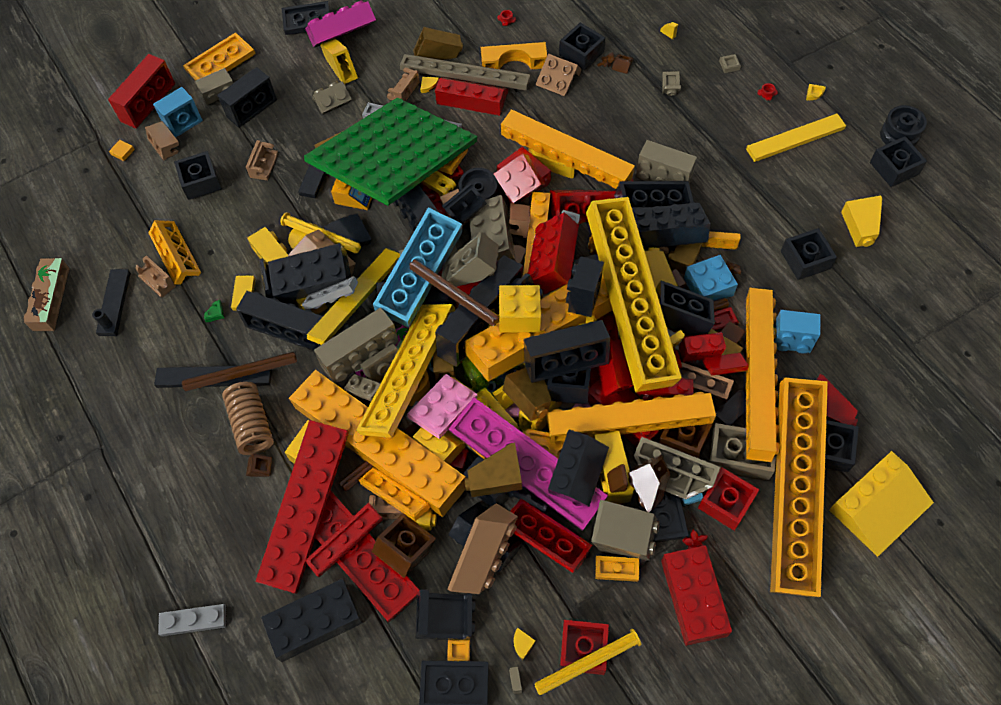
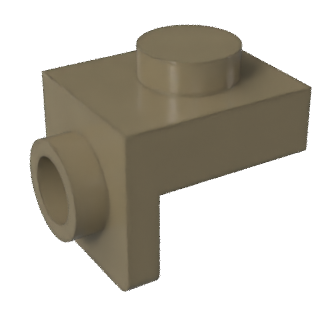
(671, 83)

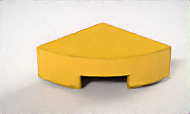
(670, 30)
(428, 83)
(815, 92)
(522, 643)

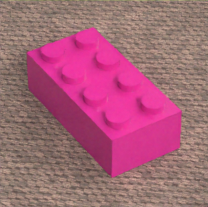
(339, 24)

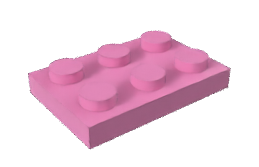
(441, 406)

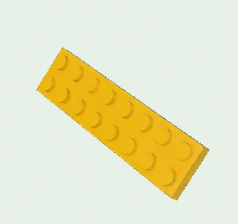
(404, 372)

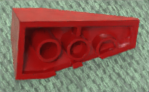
(576, 201)

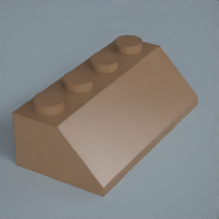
(483, 551)

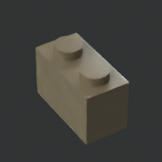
(213, 84)

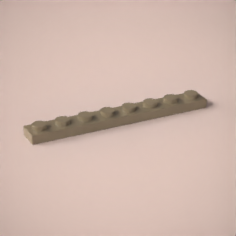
(466, 72)

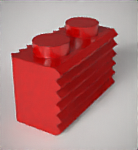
(701, 346)

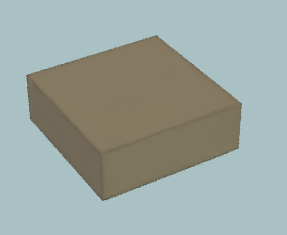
(730, 63)
(515, 680)

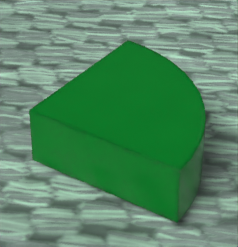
(215, 312)

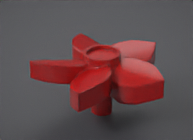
(695, 540)

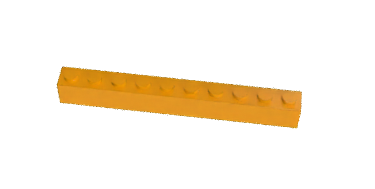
(761, 377)

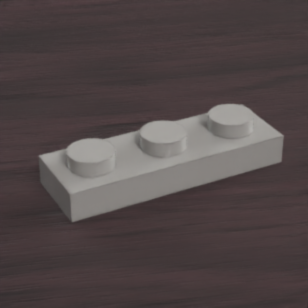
(330, 294)
(192, 620)

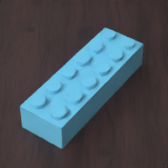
(431, 246)

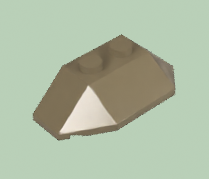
(688, 474)

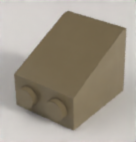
(625, 531)

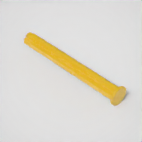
(288, 220)
(587, 662)

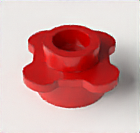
(506, 17)
(768, 91)

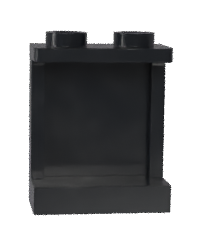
(444, 616)

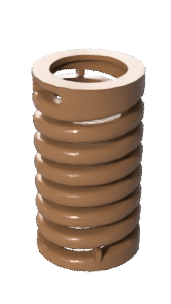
(247, 418)

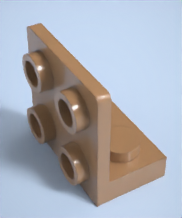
(557, 75)

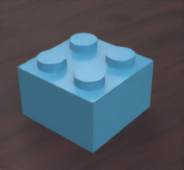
(178, 111)
(711, 279)
(796, 331)

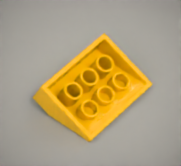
(882, 504)

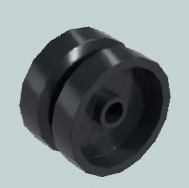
(903, 122)
(482, 180)

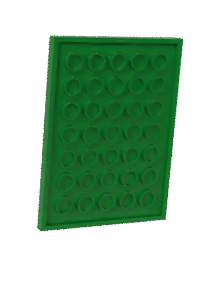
(391, 150)

